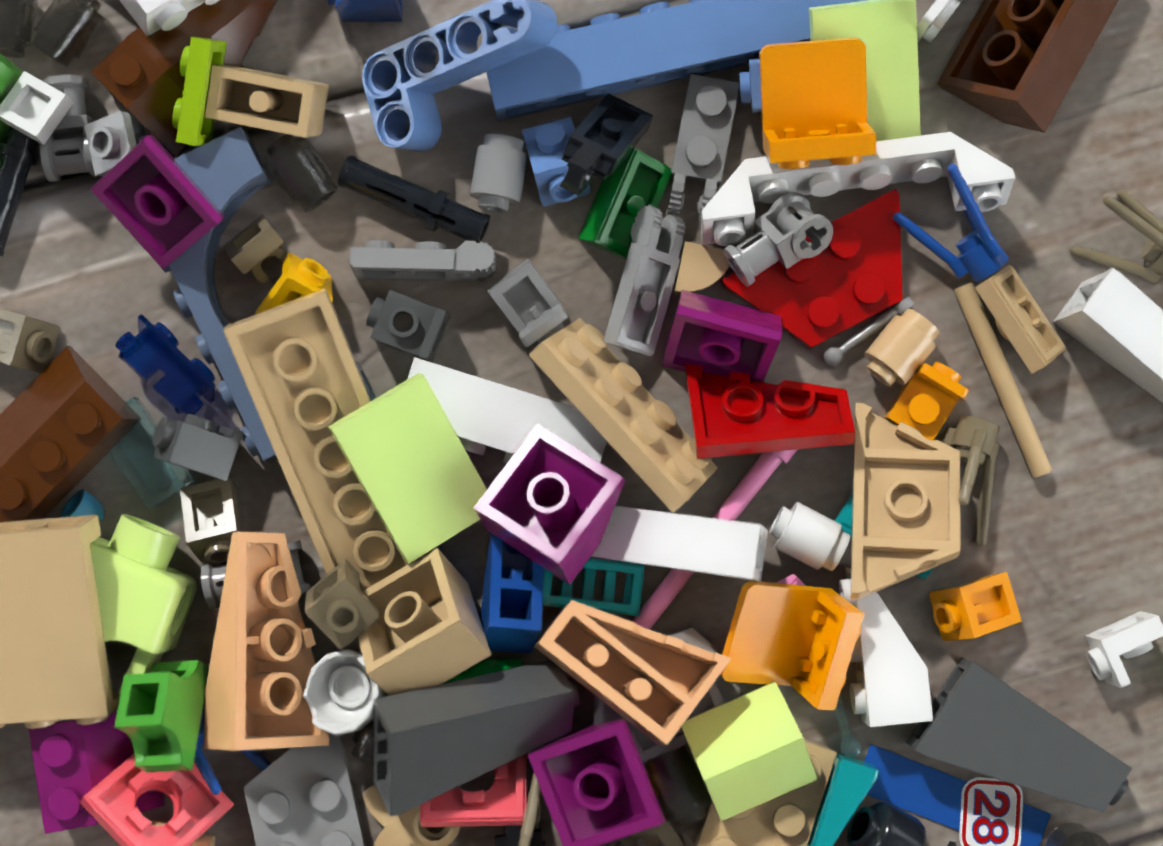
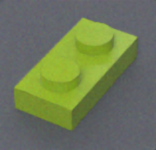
(190, 109)

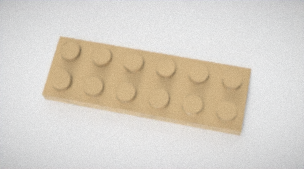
(300, 385)

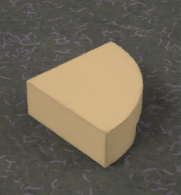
(700, 267)

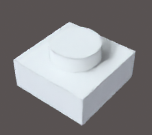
(34, 108)

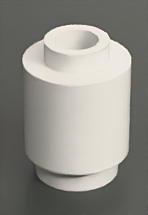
(809, 536)

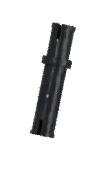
(15, 162)
(414, 200)

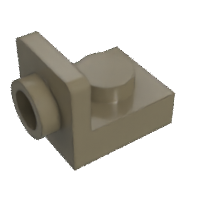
(26, 341)
(210, 518)
(340, 606)

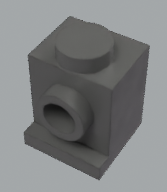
(424, 335)
(196, 446)

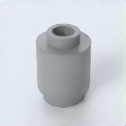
(499, 172)

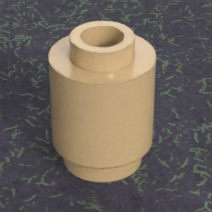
(901, 348)

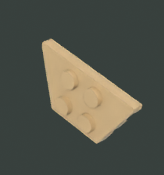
(901, 503)

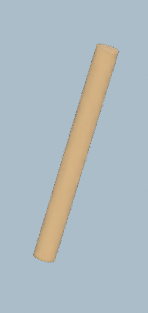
(1003, 380)

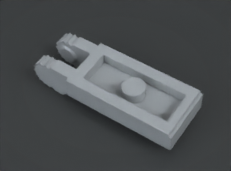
(703, 138)
(423, 263)
(646, 282)

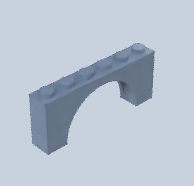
(229, 175)

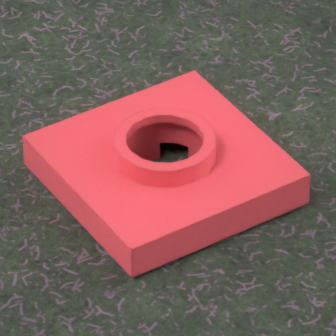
(194, 806)
(498, 806)

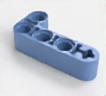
(459, 60)

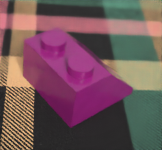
(551, 503)
(72, 762)

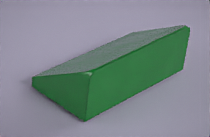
(633, 184)

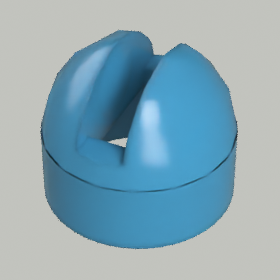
(83, 504)

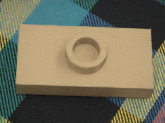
(1020, 319)

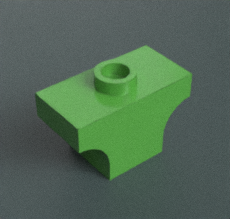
(163, 714)

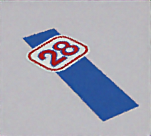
(981, 809)

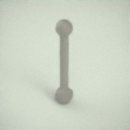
(834, 355)

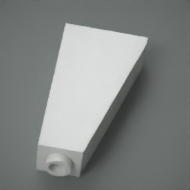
(1119, 327)
(685, 543)

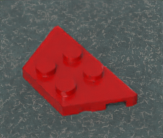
(842, 284)

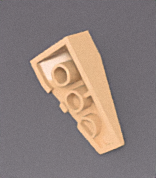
(260, 653)

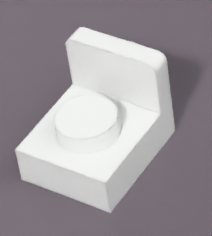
(1125, 637)

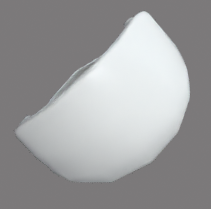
(341, 693)

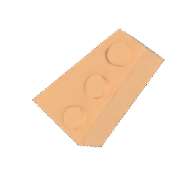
(632, 669)

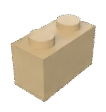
(266, 100)

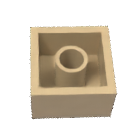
(423, 627)

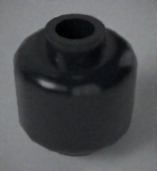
(885, 826)

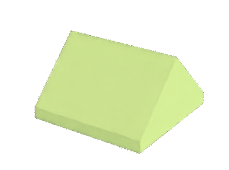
(749, 750)

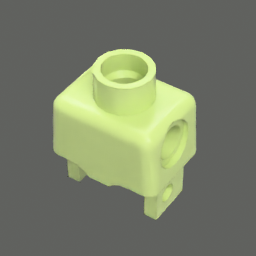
(138, 592)

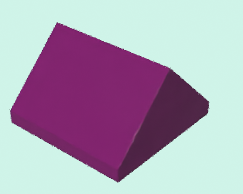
(157, 201)
(722, 337)
(596, 785)

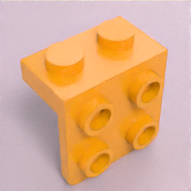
(815, 102)
(793, 638)

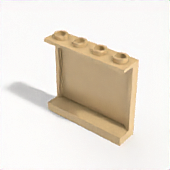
(51, 625)

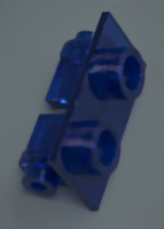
(156, 350)

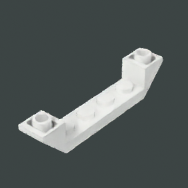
(920, 159)

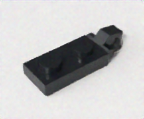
(603, 142)

